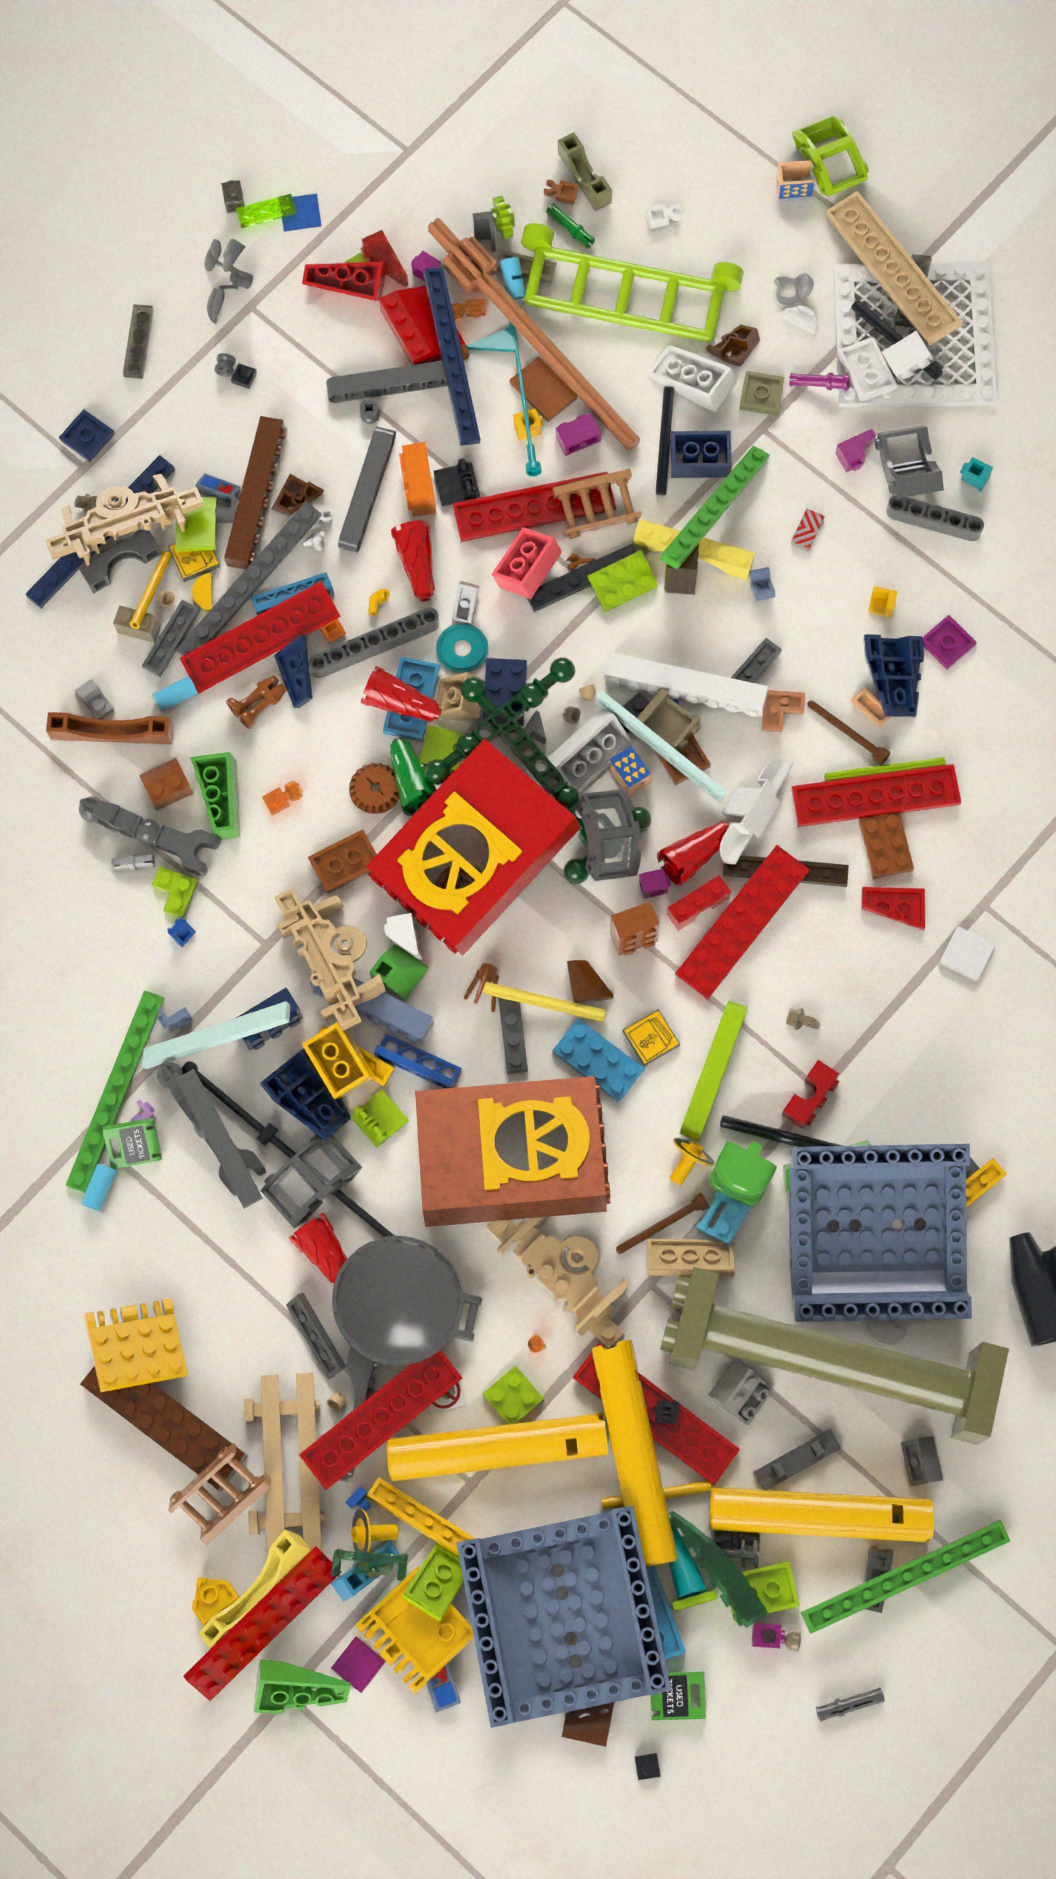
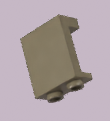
(669, 720)

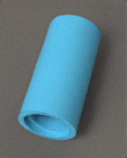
(513, 277)
(175, 693)
(98, 1187)

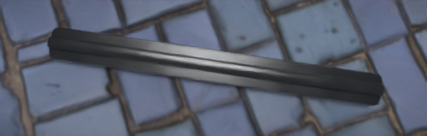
(889, 333)
(664, 444)
(771, 1133)

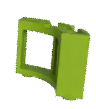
(819, 131)

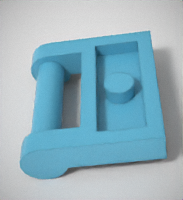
(728, 1222)

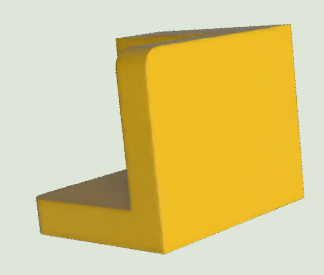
(882, 601)

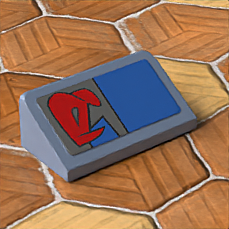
(217, 487)
(443, 1690)

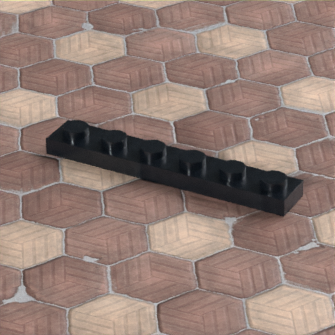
(575, 580)

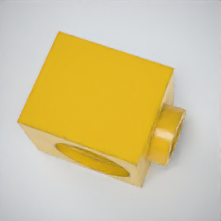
(519, 424)

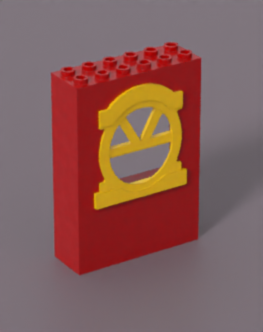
(522, 832)

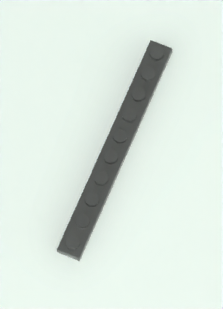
(251, 579)

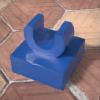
(181, 932)
(358, 1499)

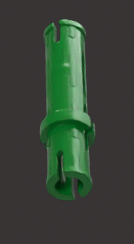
(577, 230)

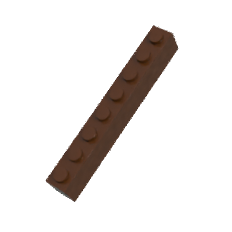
(255, 492)

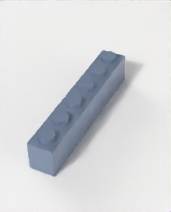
(392, 1013)

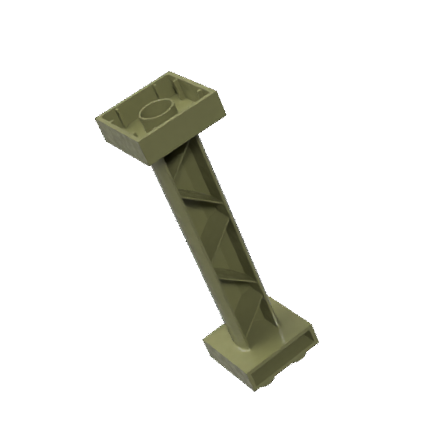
(964, 1393)

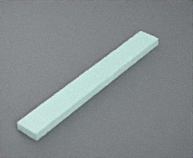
(661, 747)
(216, 1035)

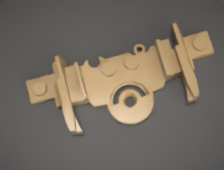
(122, 518)
(331, 970)
(578, 1288)

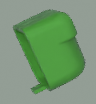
(742, 1173)

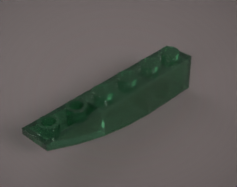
(722, 1572)

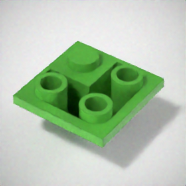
(399, 971)

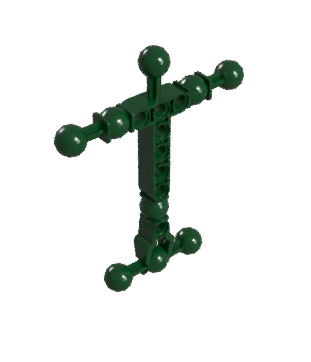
(530, 696)

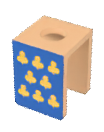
(794, 189)
(630, 771)

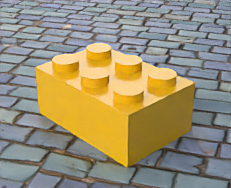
(338, 1060)

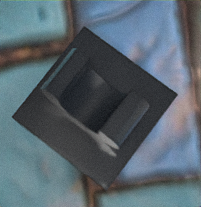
(243, 376)
(666, 1412)

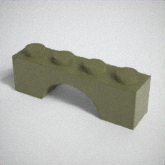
(574, 157)

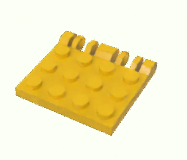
(136, 1349)
(416, 1635)

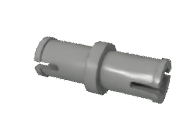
(133, 862)

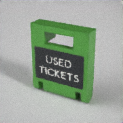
(136, 1143)
(677, 1702)

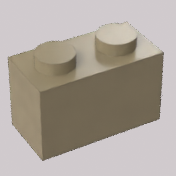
(148, 629)

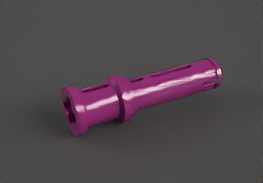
(829, 381)

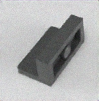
(484, 227)
(921, 1461)

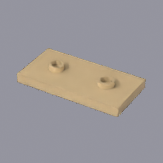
(679, 1257)

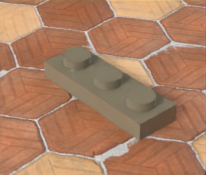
(526, 264)

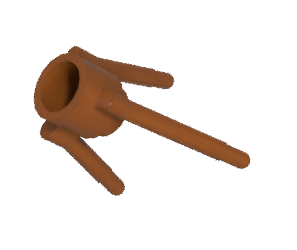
(486, 974)

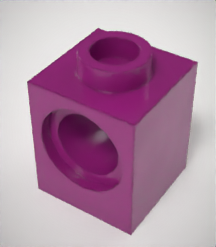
(422, 262)
(654, 883)
(757, 1638)

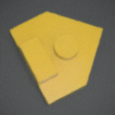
(212, 1597)

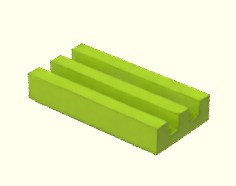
(695, 1600)

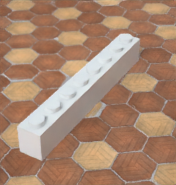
(686, 684)

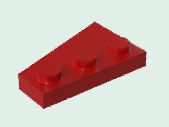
(898, 904)

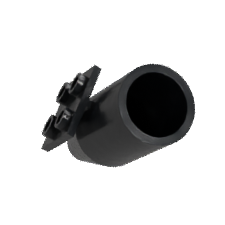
(1034, 1287)

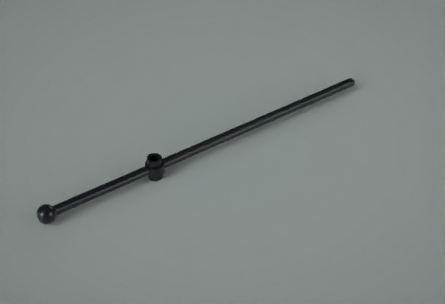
(267, 1135)

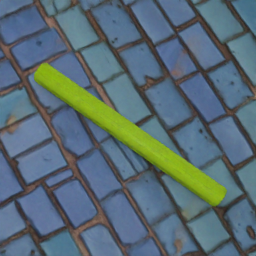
(881, 769)

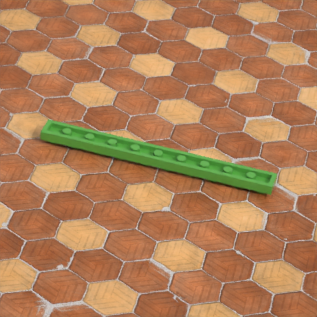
(714, 507)
(115, 1090)
(905, 1576)

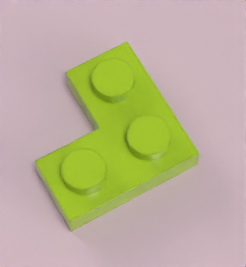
(180, 888)

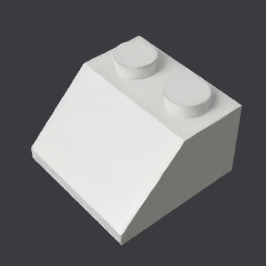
(908, 356)
(405, 934)

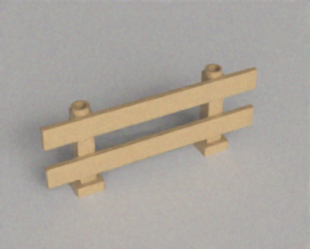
(270, 1410)

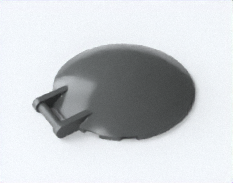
(400, 1301)

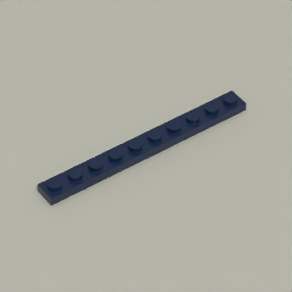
(451, 356)
(68, 565)

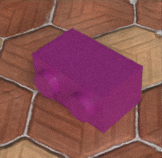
(578, 434)

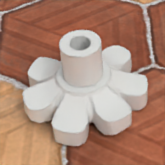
(315, 540)

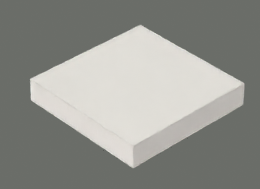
(967, 954)

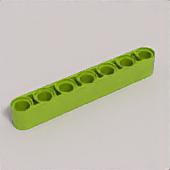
(713, 1070)

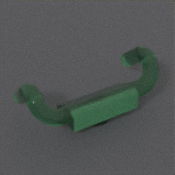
(371, 1563)

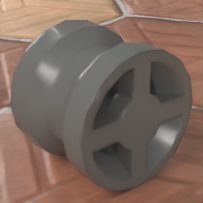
(225, 364)
(369, 416)

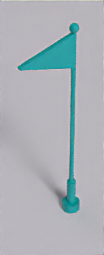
(507, 341)

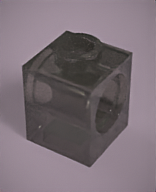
(232, 202)

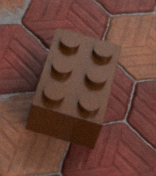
(634, 929)

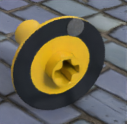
(692, 1153)
(363, 1533)

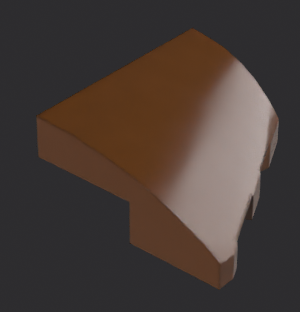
(736, 345)
(294, 495)
(586, 983)
(589, 1724)

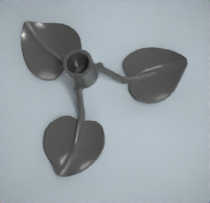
(237, 277)

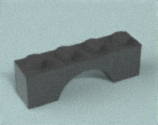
(139, 546)

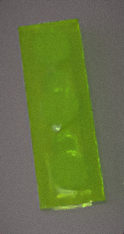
(266, 210)

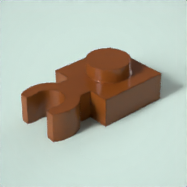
(564, 192)

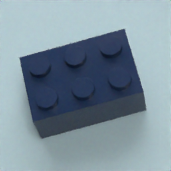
(700, 454)
(504, 682)
(258, 1040)

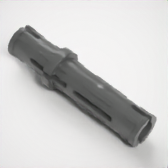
(850, 1704)

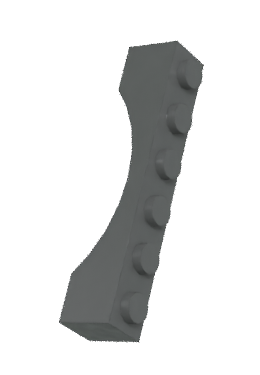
(361, 1374)

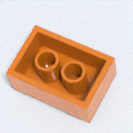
(417, 479)

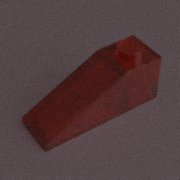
(377, 248)

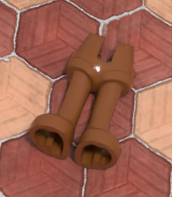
(267, 690)

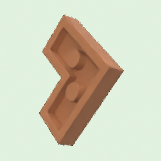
(779, 703)

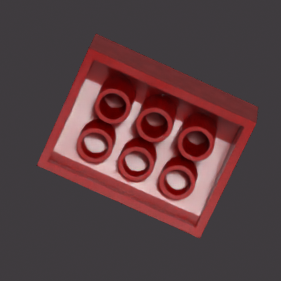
(412, 324)

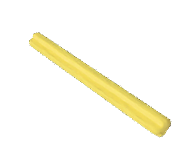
(544, 1001)

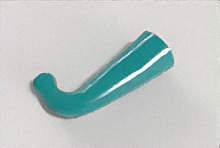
(685, 1571)

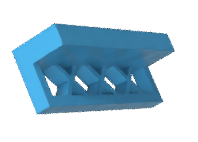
(264, 606)

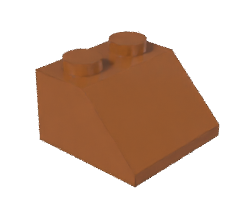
(166, 784)

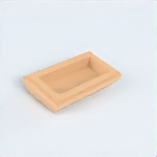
(870, 707)

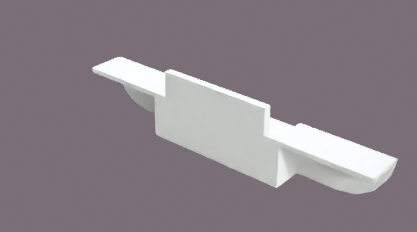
(755, 806)

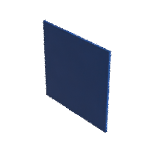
(306, 214)

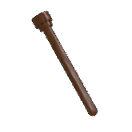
(880, 754)
(698, 1203)

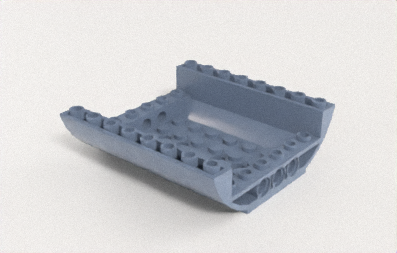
(878, 1268)
(524, 1625)

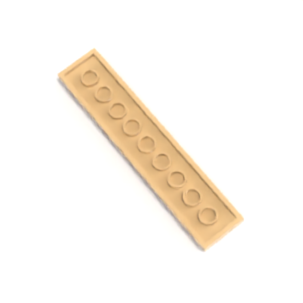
(893, 268)

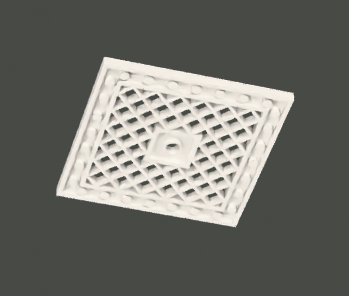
(925, 394)

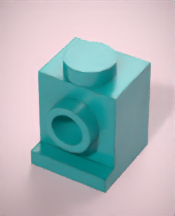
(976, 473)

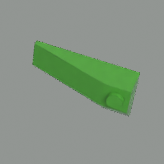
(290, 1686)

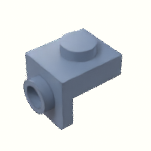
(761, 584)
(177, 1020)

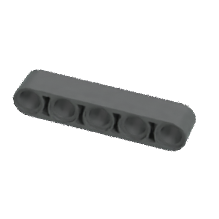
(944, 514)

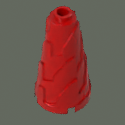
(415, 553)
(393, 695)
(689, 854)
(320, 1246)

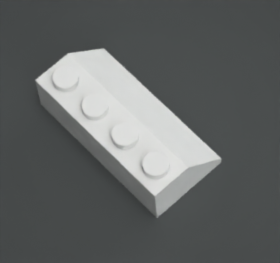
(590, 750)

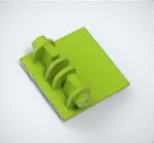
(379, 1118)

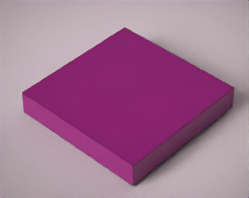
(948, 642)

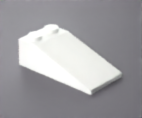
(693, 377)

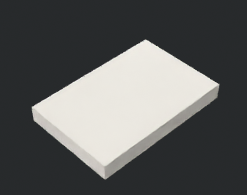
(867, 369)

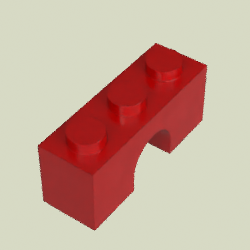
(706, 896)
(822, 1080)

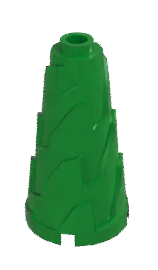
(410, 777)

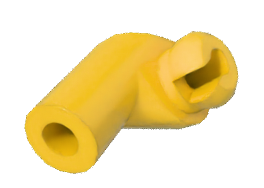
(377, 599)

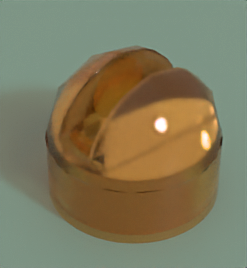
(536, 1344)

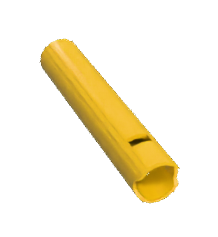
(496, 1447)
(634, 1450)
(821, 1514)

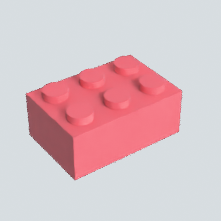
(526, 563)

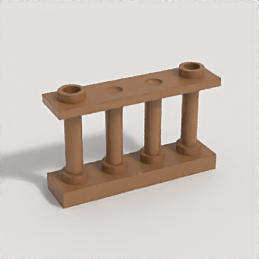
(602, 484)
(225, 1514)

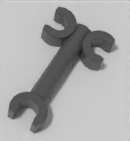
(746, 1552)

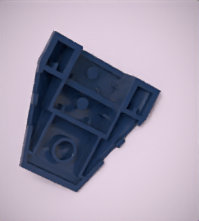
(895, 672)
(305, 1096)

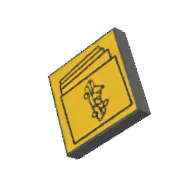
(194, 563)
(651, 1038)

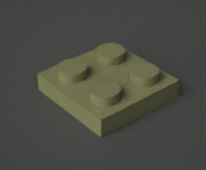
(761, 393)

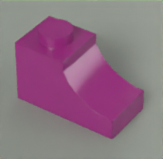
(852, 451)

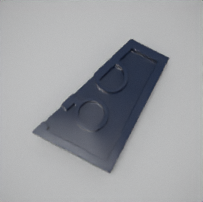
(295, 671)

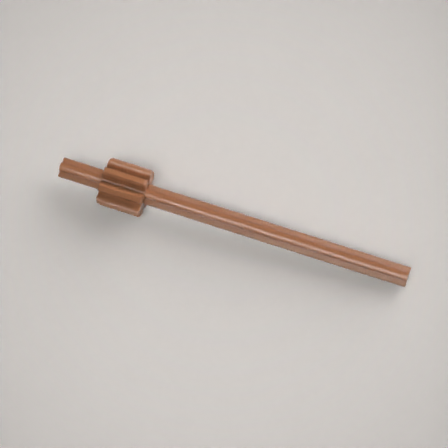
(474, 270)

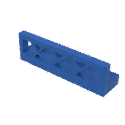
(415, 1067)

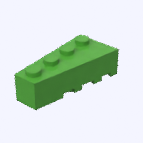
(220, 792)

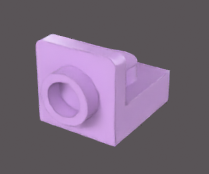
(148, 1111)

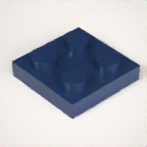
(86, 435)

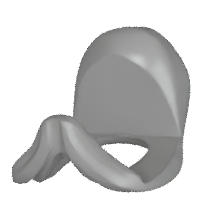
(804, 286)

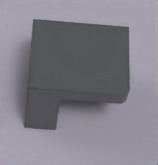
(226, 510)

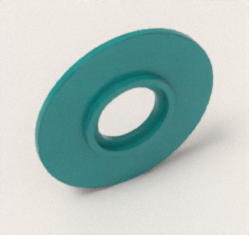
(458, 663)

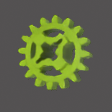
(503, 217)

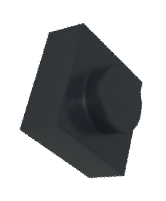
(647, 1766)

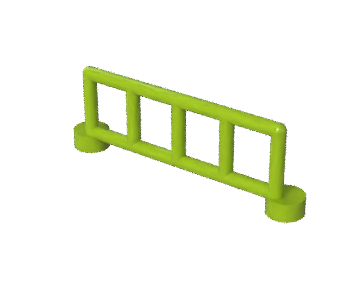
(724, 277)

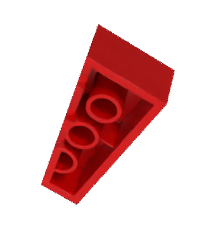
(348, 278)

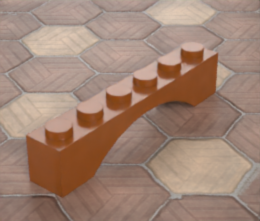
(78, 728)

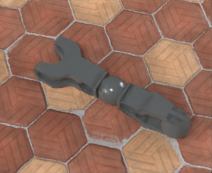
(150, 832)
(166, 1077)

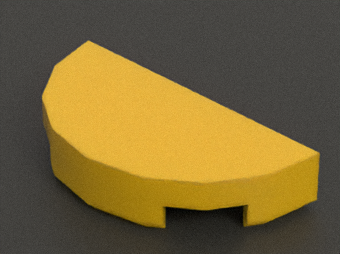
(203, 592)

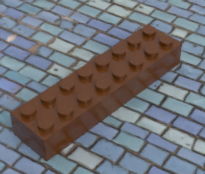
(167, 1424)

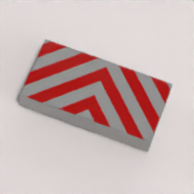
(807, 530)

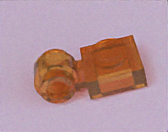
(472, 308)
(277, 800)

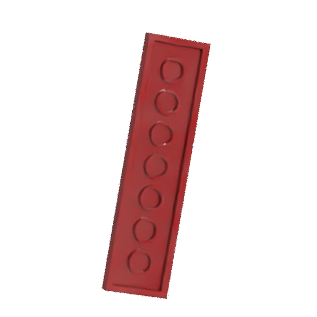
(521, 509)
(259, 637)
(875, 795)
(742, 922)
(378, 1418)
(689, 1440)
(261, 1624)

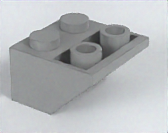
(740, 1392)

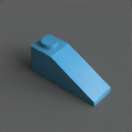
(351, 1583)

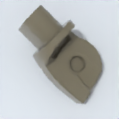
(85, 502)
(797, 1019)

